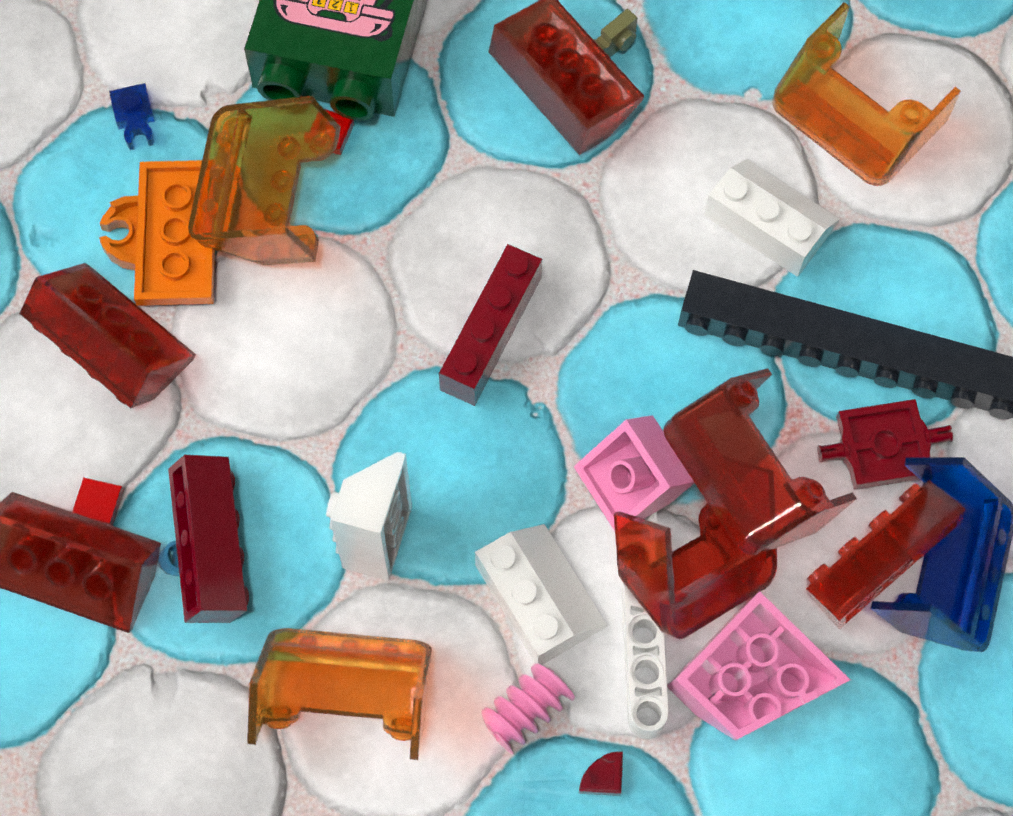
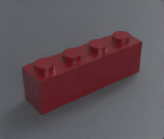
(490, 324)
(207, 539)

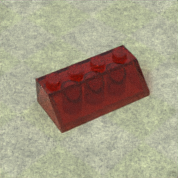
(564, 73)
(105, 333)
(885, 552)
(74, 562)

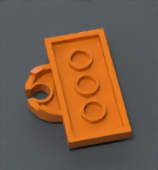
(165, 257)

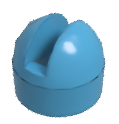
(165, 561)

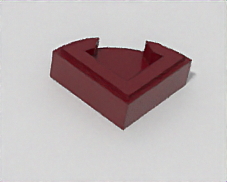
(603, 776)

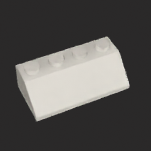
(371, 516)

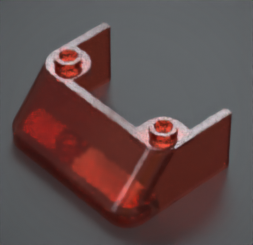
(742, 473)
(693, 583)

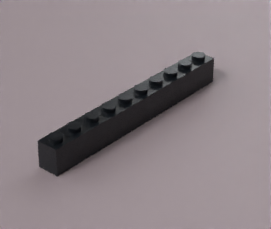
(849, 343)

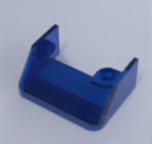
(965, 570)

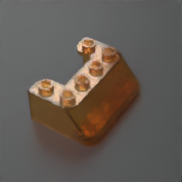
(253, 177)

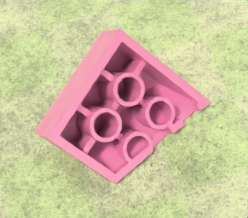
(754, 671)

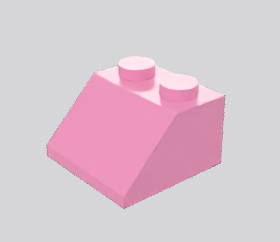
(634, 470)

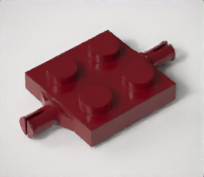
(880, 439)

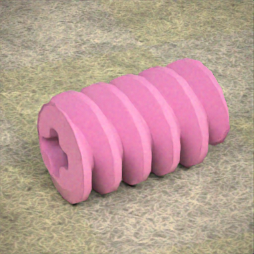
(525, 706)

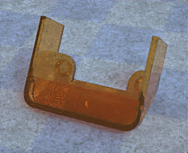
(847, 120)
(341, 677)

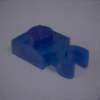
(133, 112)

